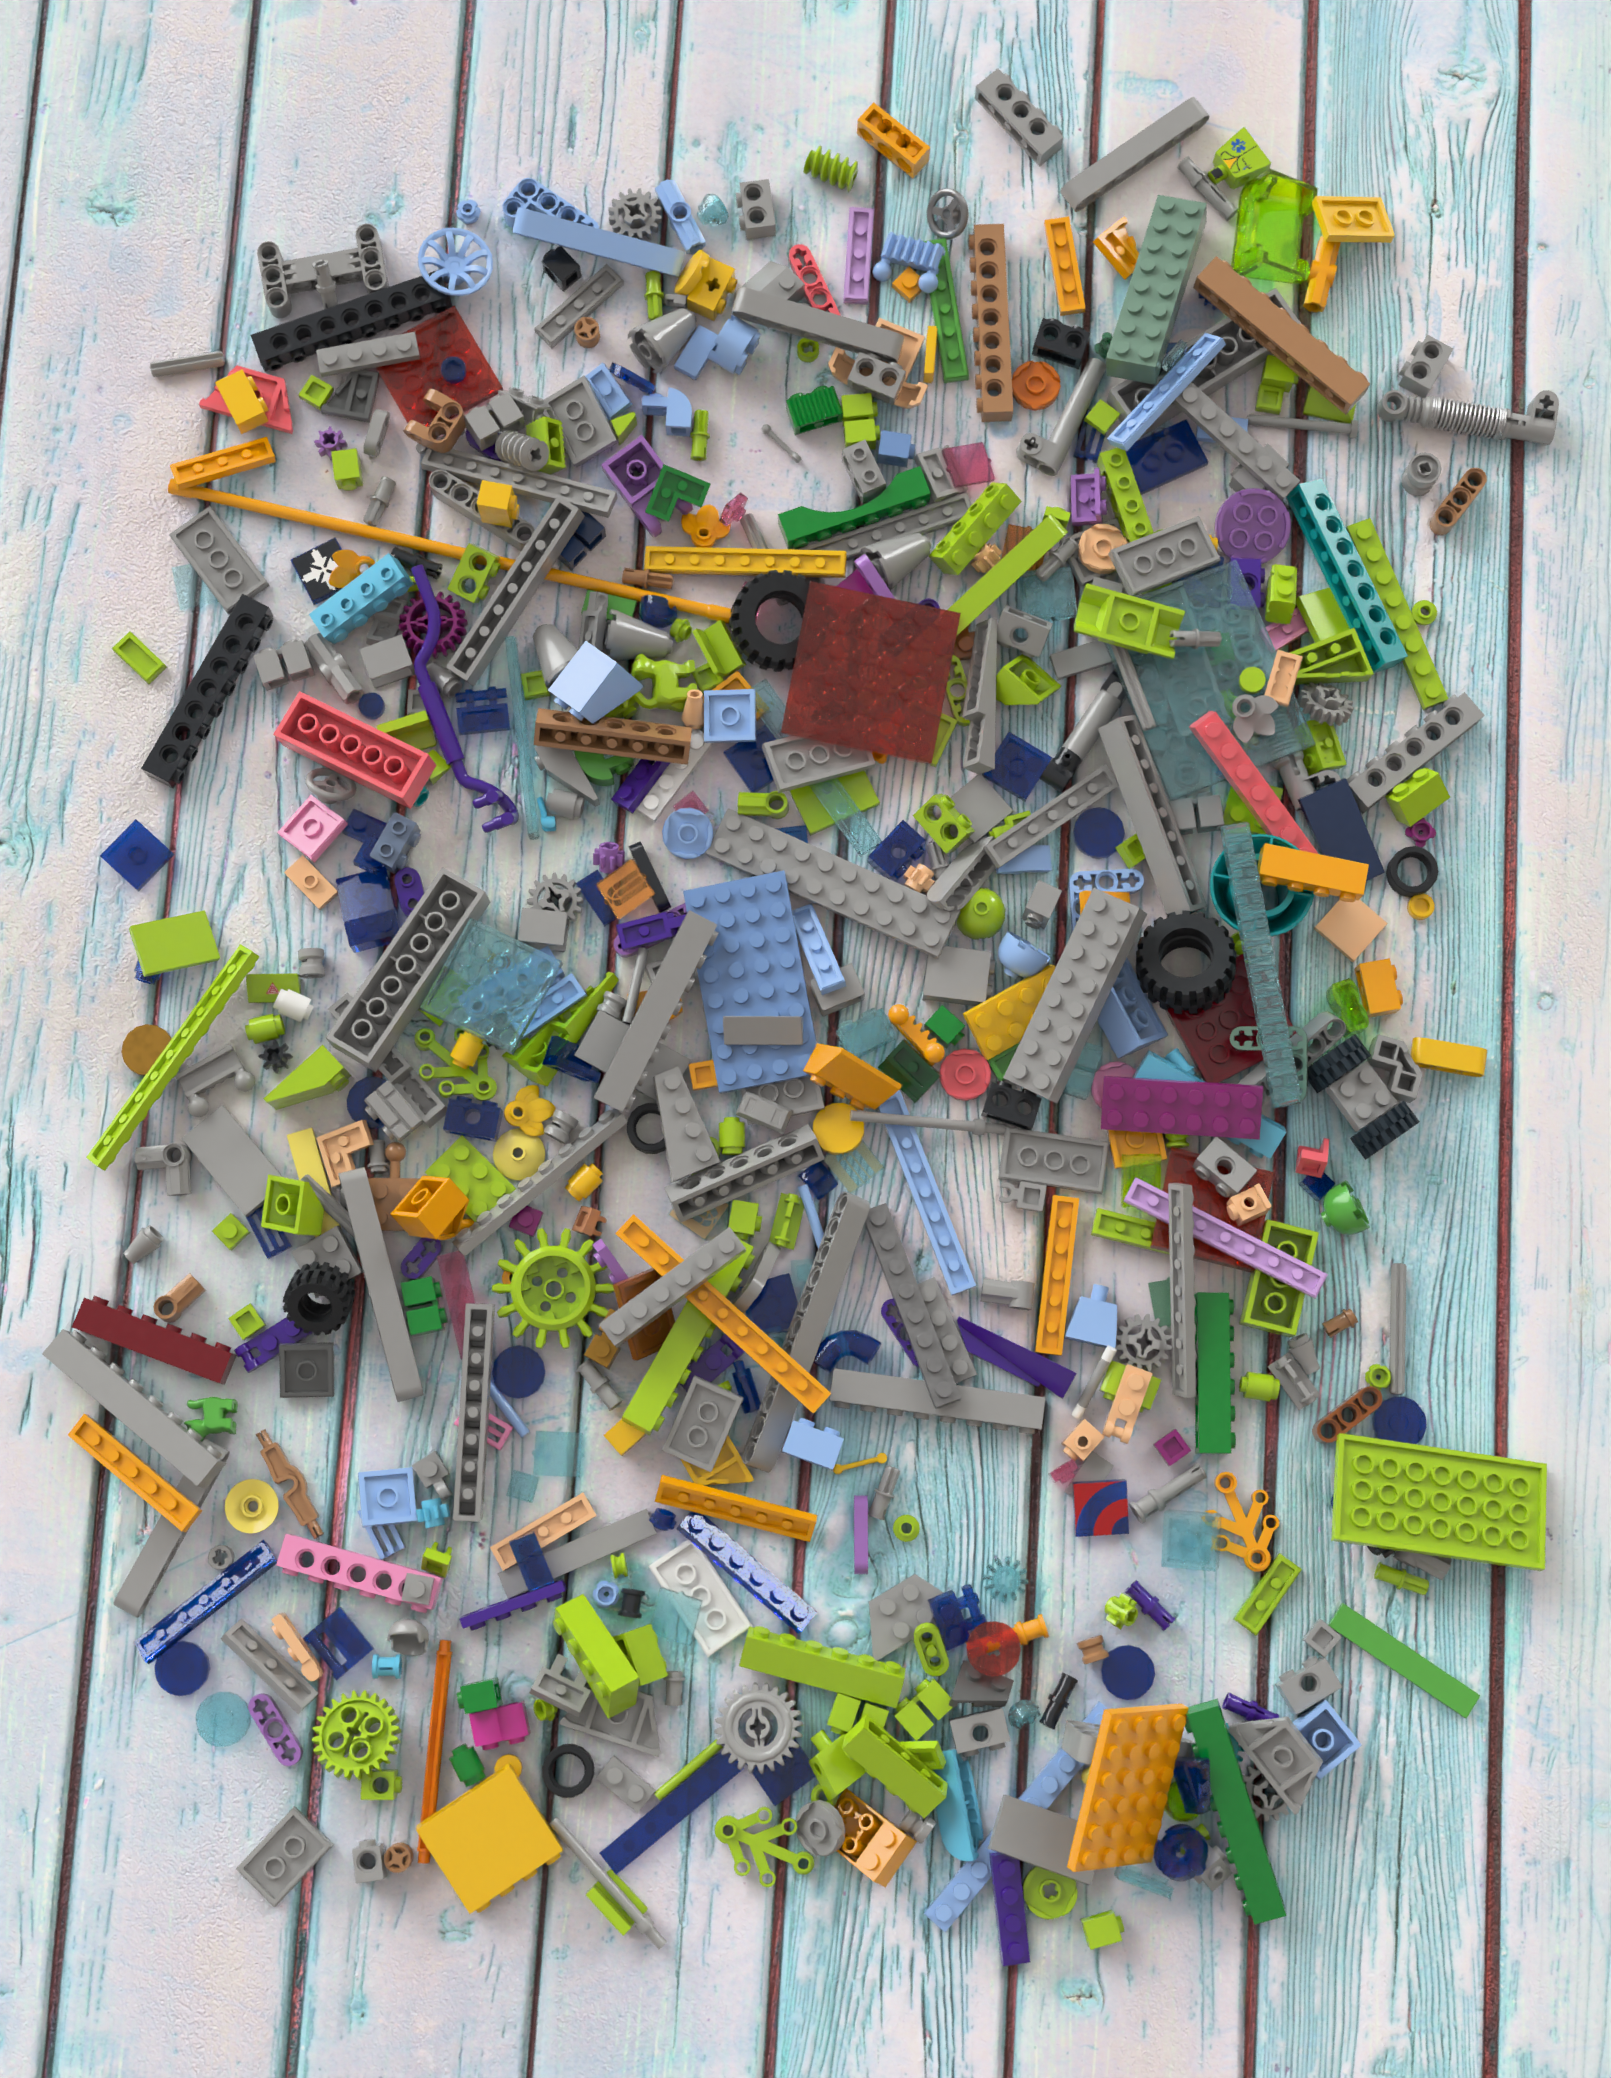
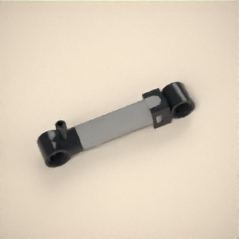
(1085, 734)

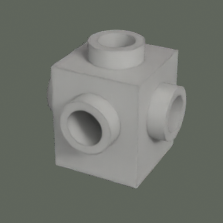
(1216, 1870)

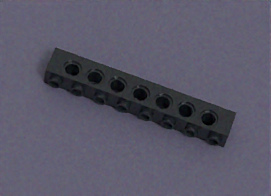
(340, 315)
(245, 611)

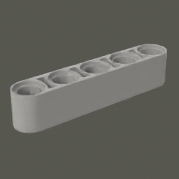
(469, 508)
(1322, 1041)

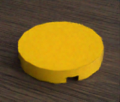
(691, 273)
(836, 1131)

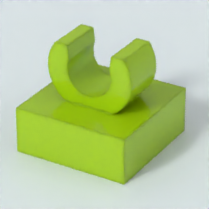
(435, 1561)

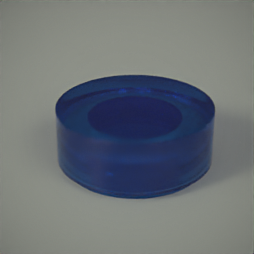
(453, 370)
(371, 706)

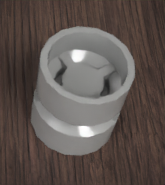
(1421, 474)

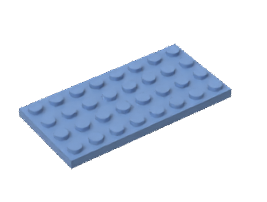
(752, 972)

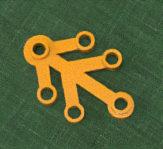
(1244, 1525)

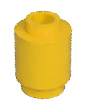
(466, 1050)
(584, 1181)

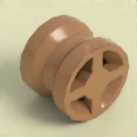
(586, 326)
(1092, 1649)
(394, 1860)

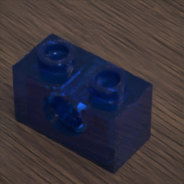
(901, 837)
(486, 1128)

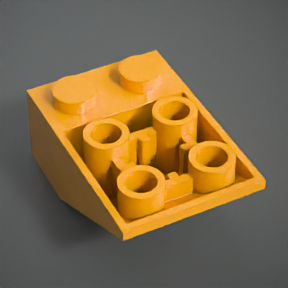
(871, 1839)

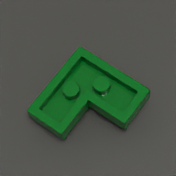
(672, 486)

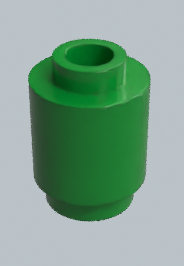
(467, 1764)

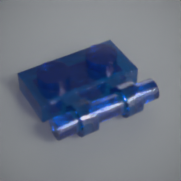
(482, 718)
(949, 1618)

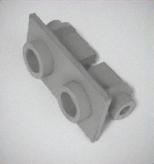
(532, 406)
(1294, 1381)

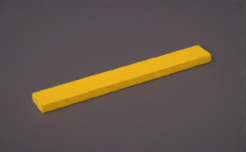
(744, 561)

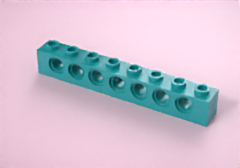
(1346, 574)

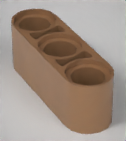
(1462, 491)

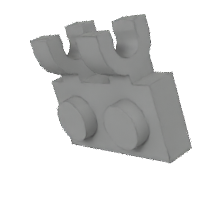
(559, 1690)

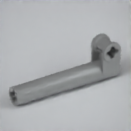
(1050, 454)

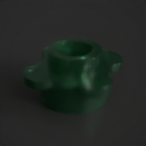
(1101, 347)

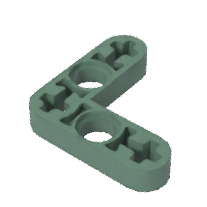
(1299, 1051)

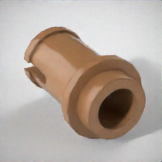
(1340, 1322)

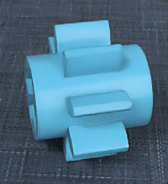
(433, 1513)

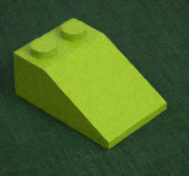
(314, 1078)

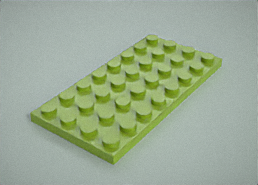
(1439, 1502)

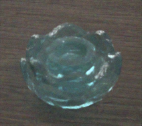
(1023, 1713)

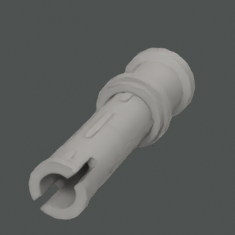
(1158, 1499)

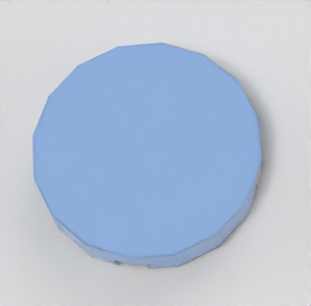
(687, 833)

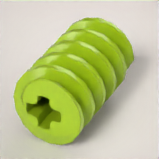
(831, 168)

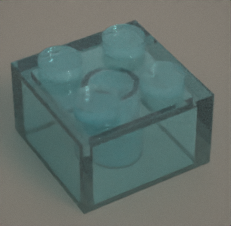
(1191, 1540)

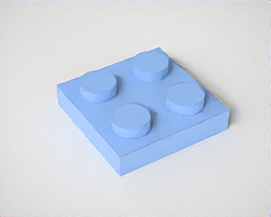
(730, 716)
(387, 1497)

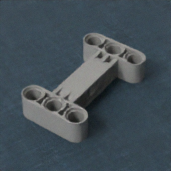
(299, 274)

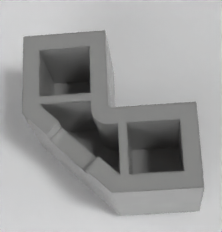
(1394, 1057)

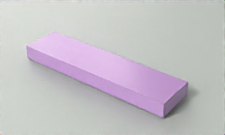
(858, 255)

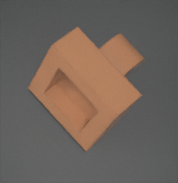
(587, 1220)

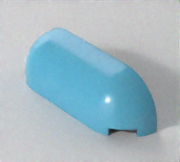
(959, 1811)

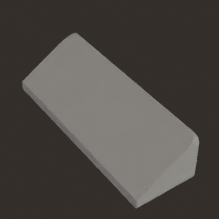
(763, 1030)

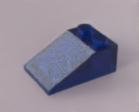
(368, 909)

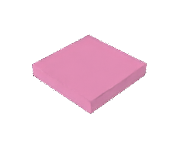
(312, 828)

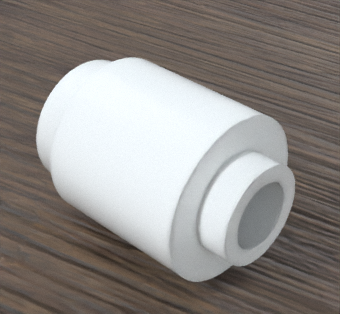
(293, 1005)

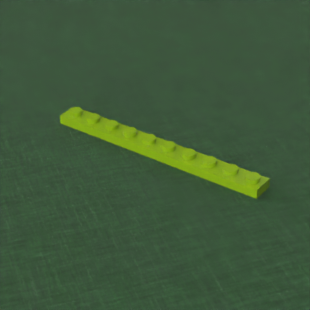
(172, 1057)

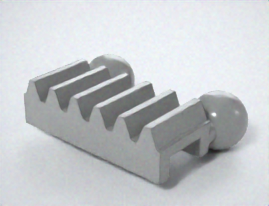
(210, 1072)

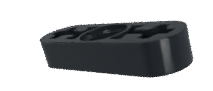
(645, 866)

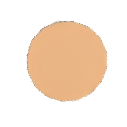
(1095, 546)

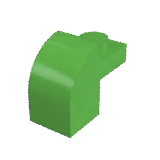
(600, 770)

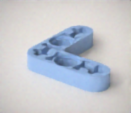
(1086, 878)

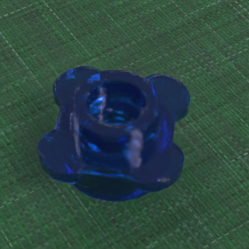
(663, 1519)

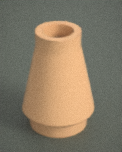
(693, 710)

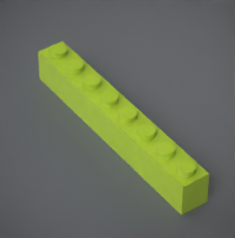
(678, 1351)

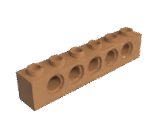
(613, 736)

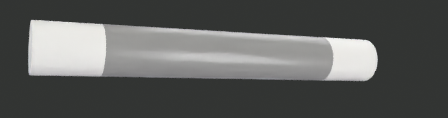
(1094, 1382)

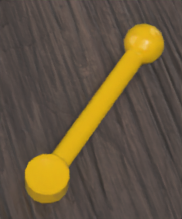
(881, 1458)

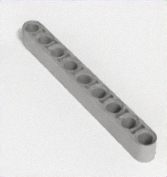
(381, 1284)

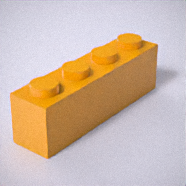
(1312, 872)

